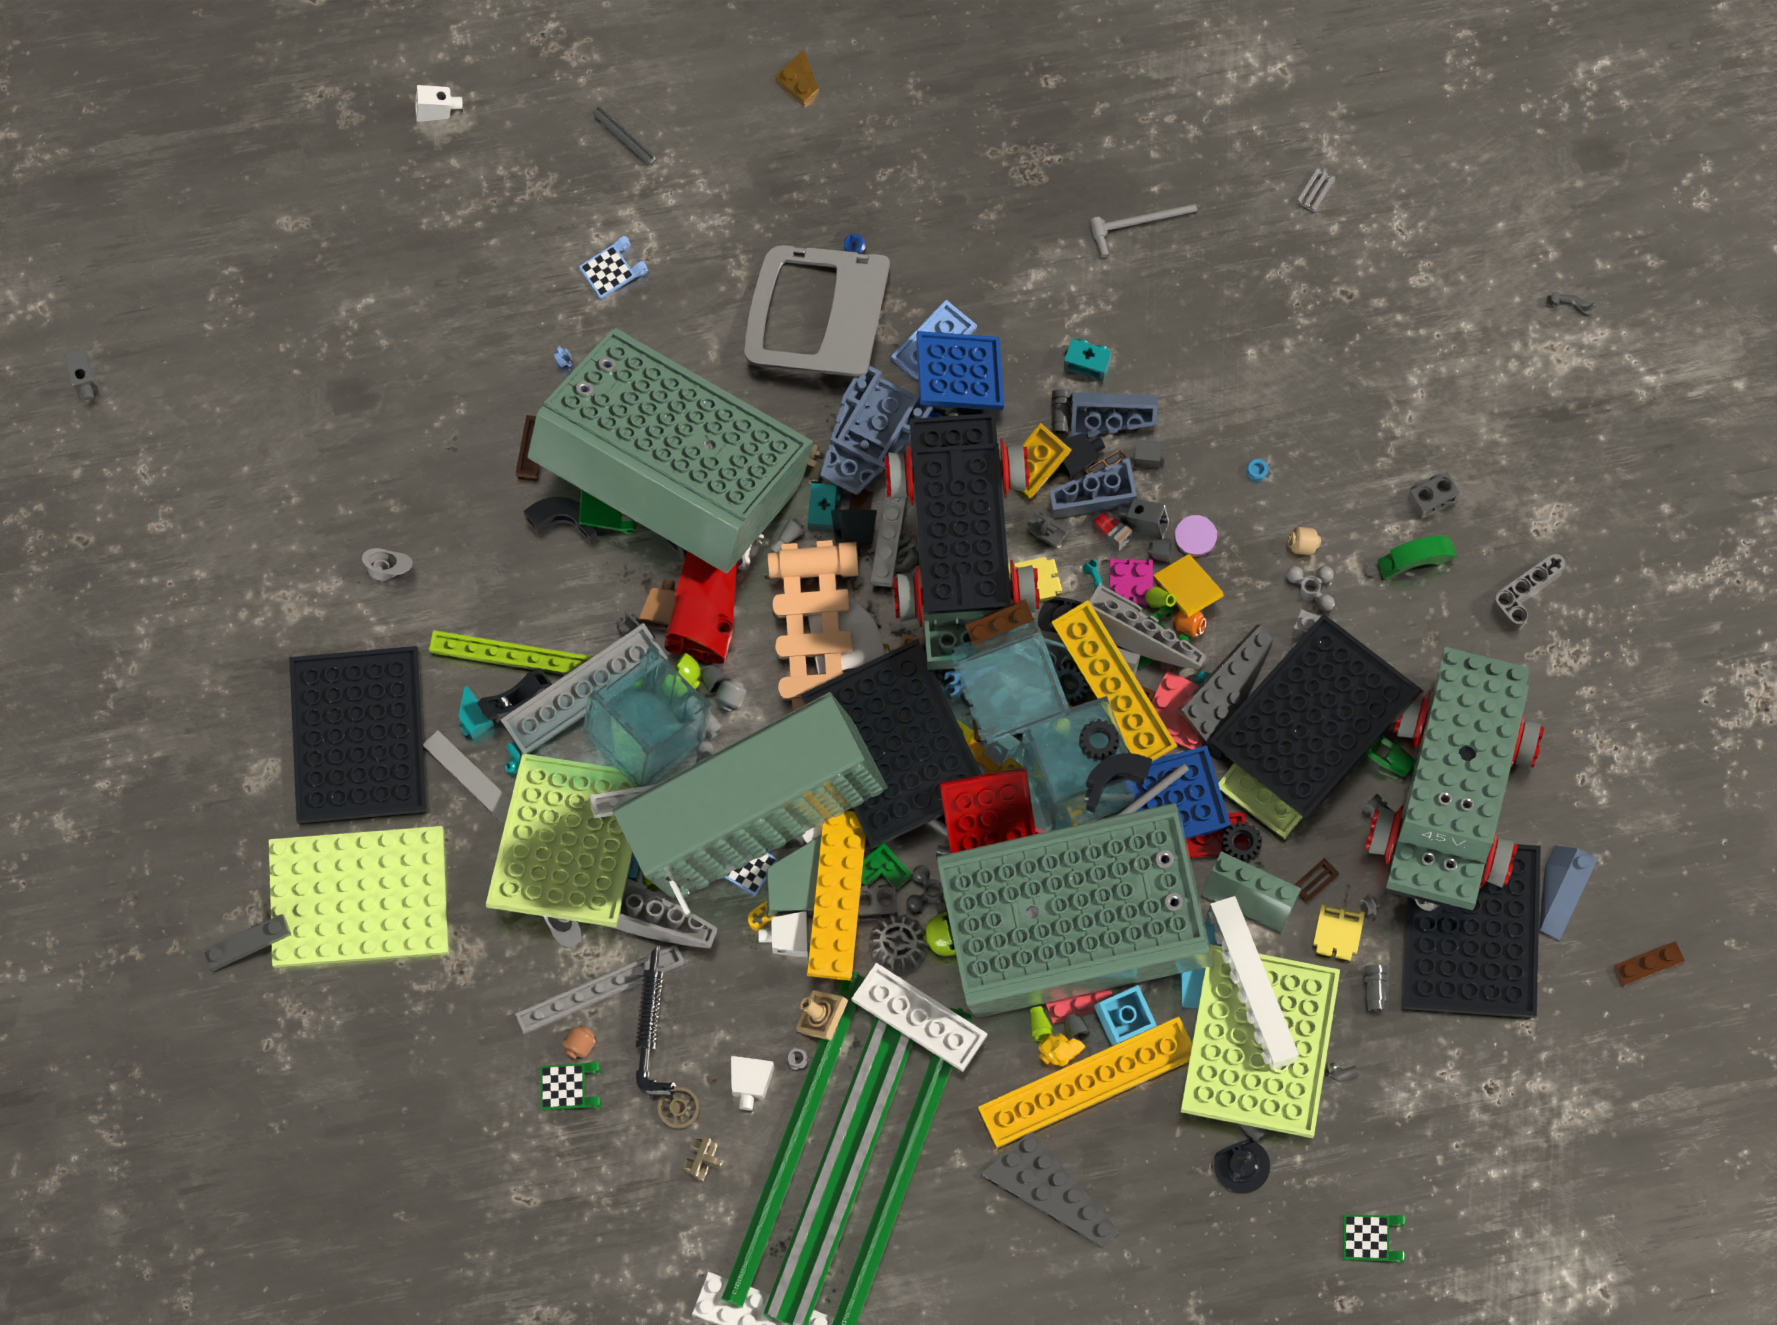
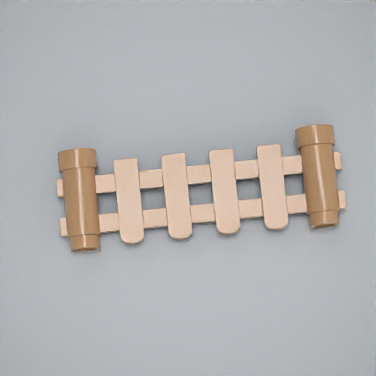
(821, 562)

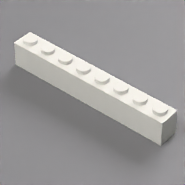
(1253, 983)

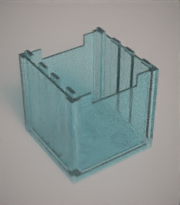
(1010, 682)
(647, 719)

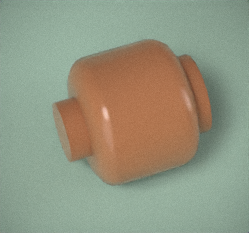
(579, 1042)

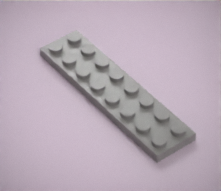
(568, 697)

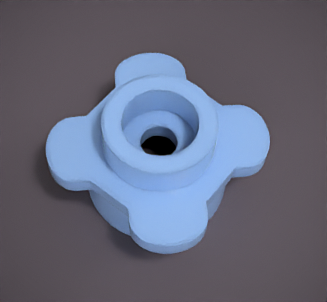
(563, 357)

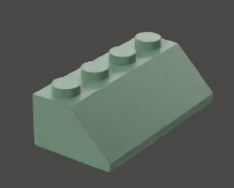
(1258, 893)

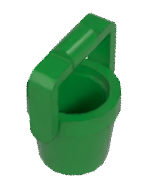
(1395, 760)

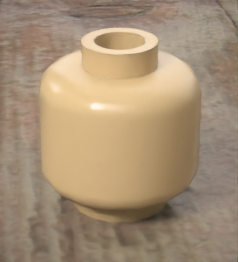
(1304, 540)

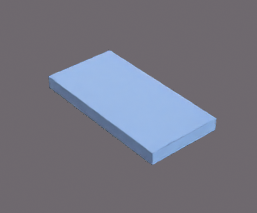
(943, 320)

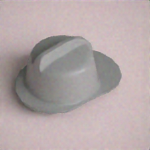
(385, 564)
(564, 931)

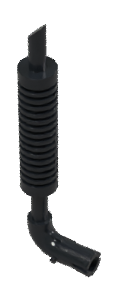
(647, 1028)

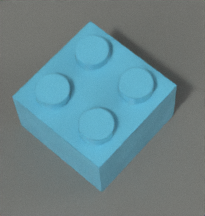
(1125, 1015)

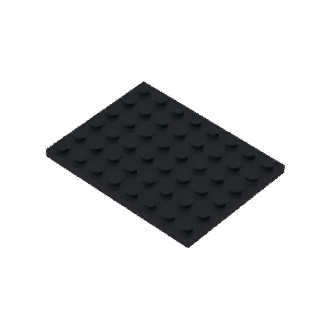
(1315, 716)
(357, 734)
(908, 736)
(1480, 958)

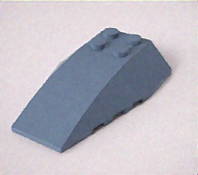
(869, 427)

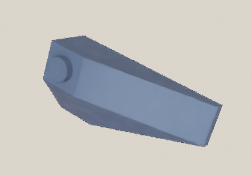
(1563, 885)

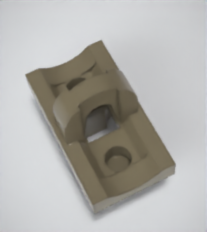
(704, 1159)

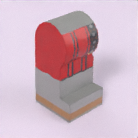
(1112, 529)

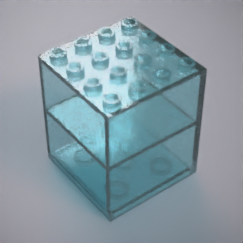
(1061, 770)

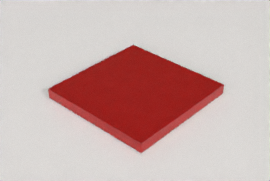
(987, 809)

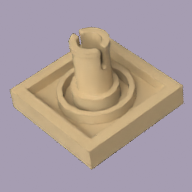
(821, 1014)

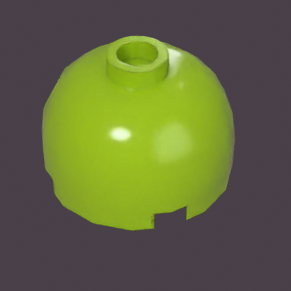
(688, 669)
(939, 935)

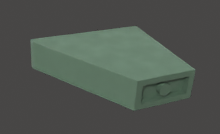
(793, 881)

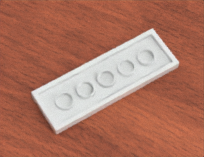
(919, 1017)

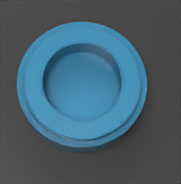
(1257, 470)

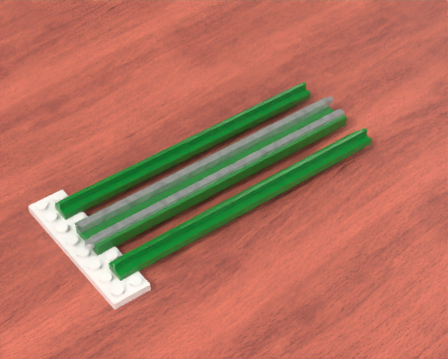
(834, 1185)

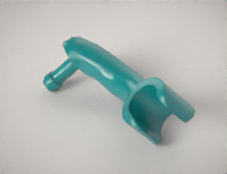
(1091, 569)

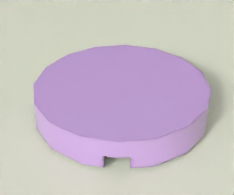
(1195, 535)

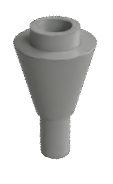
(790, 531)

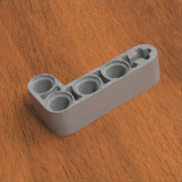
(1531, 587)

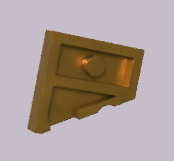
(799, 78)

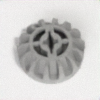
(898, 961)

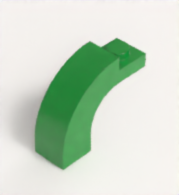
(1418, 552)

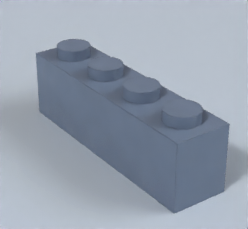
(1111, 412)
(1095, 492)

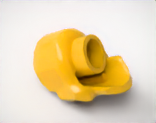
(1059, 1049)

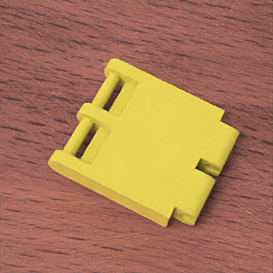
(1047, 586)
(1338, 932)

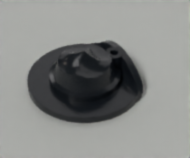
(1054, 609)
(1242, 1166)

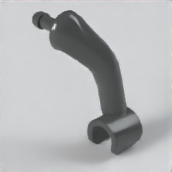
(1554, 299)

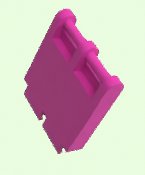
(1131, 580)

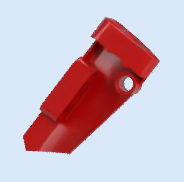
(701, 610)

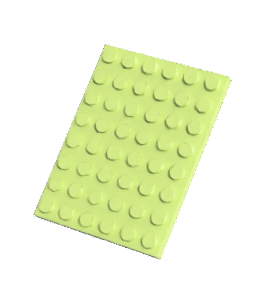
(554, 851)
(359, 896)
(1227, 1065)

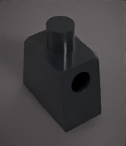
(1082, 455)
(854, 526)

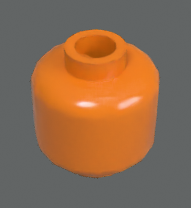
(1190, 626)

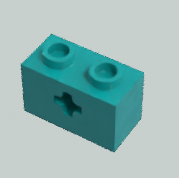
(1095, 366)
(821, 496)

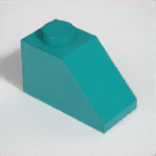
(471, 716)

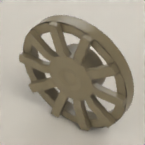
(678, 1108)

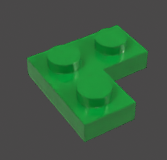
(884, 863)

